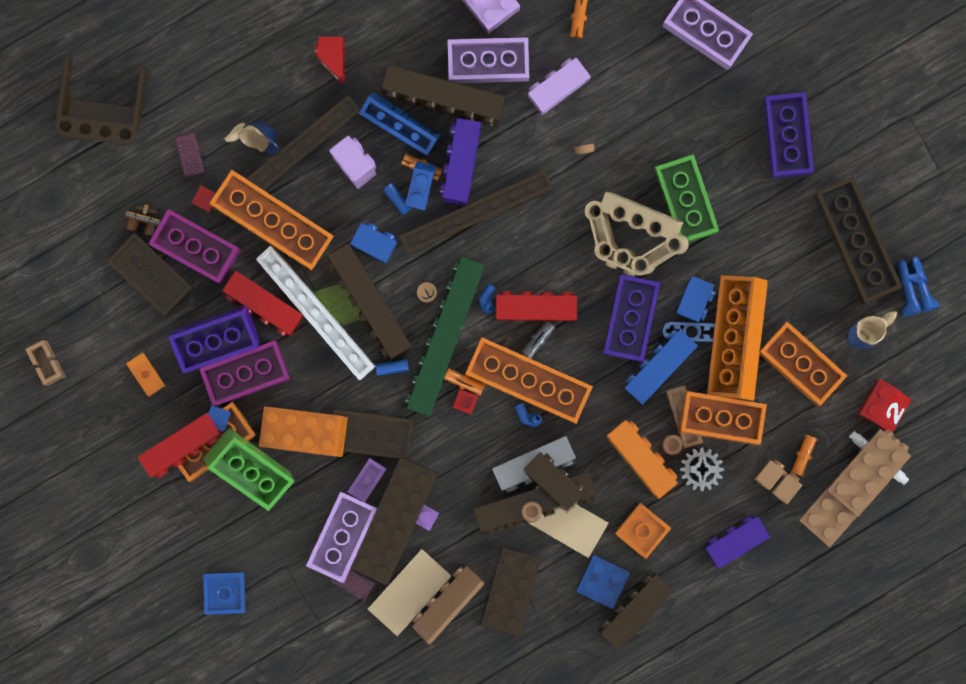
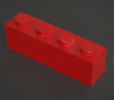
(263, 303)
(536, 307)
(180, 445)

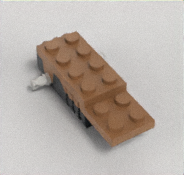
(857, 484)

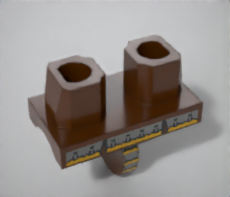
(134, 219)

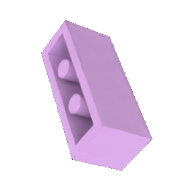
(558, 85)

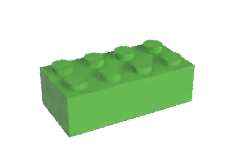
(686, 197)
(248, 469)

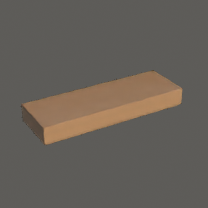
(675, 399)

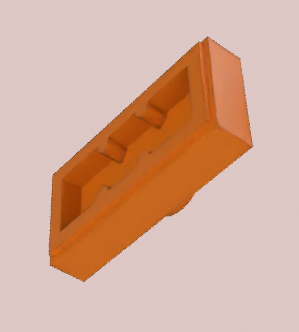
(146, 374)

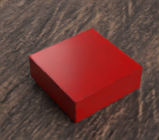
(203, 198)
(465, 401)

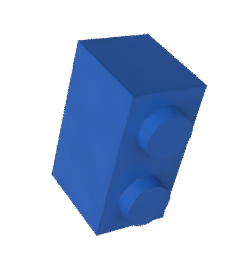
(420, 185)
(373, 242)
(695, 299)

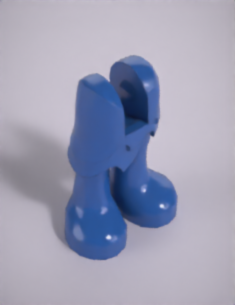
(919, 279)

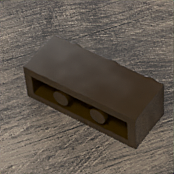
(554, 482)

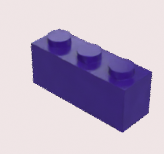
(736, 541)

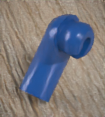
(485, 299)
(527, 418)

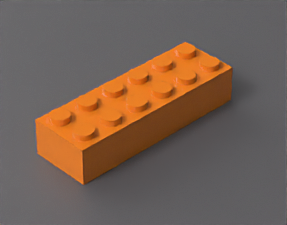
(271, 220)
(737, 337)
(528, 380)

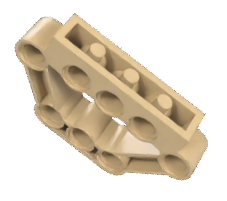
(603, 233)

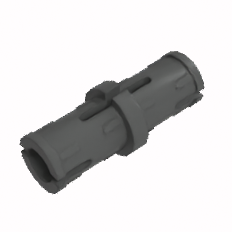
(546, 329)

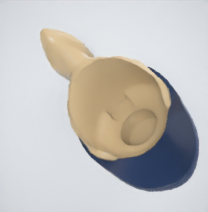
(255, 135)
(869, 330)

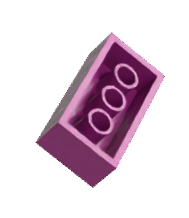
(194, 246)
(245, 374)

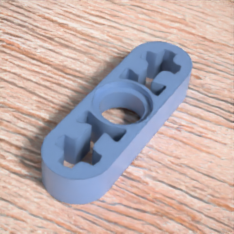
(676, 325)

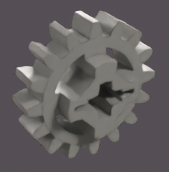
(693, 469)

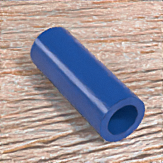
(397, 199)
(392, 367)

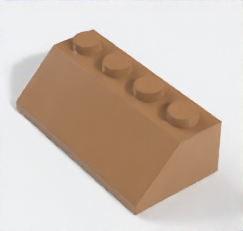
(448, 604)

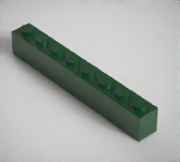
(445, 337)

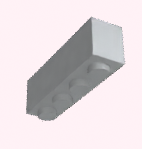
(512, 472)

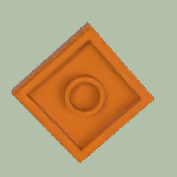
(642, 530)

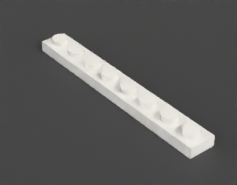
(315, 312)

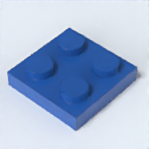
(603, 582)
(224, 593)

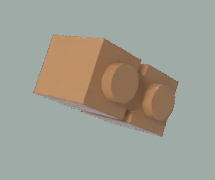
(43, 355)
(785, 488)

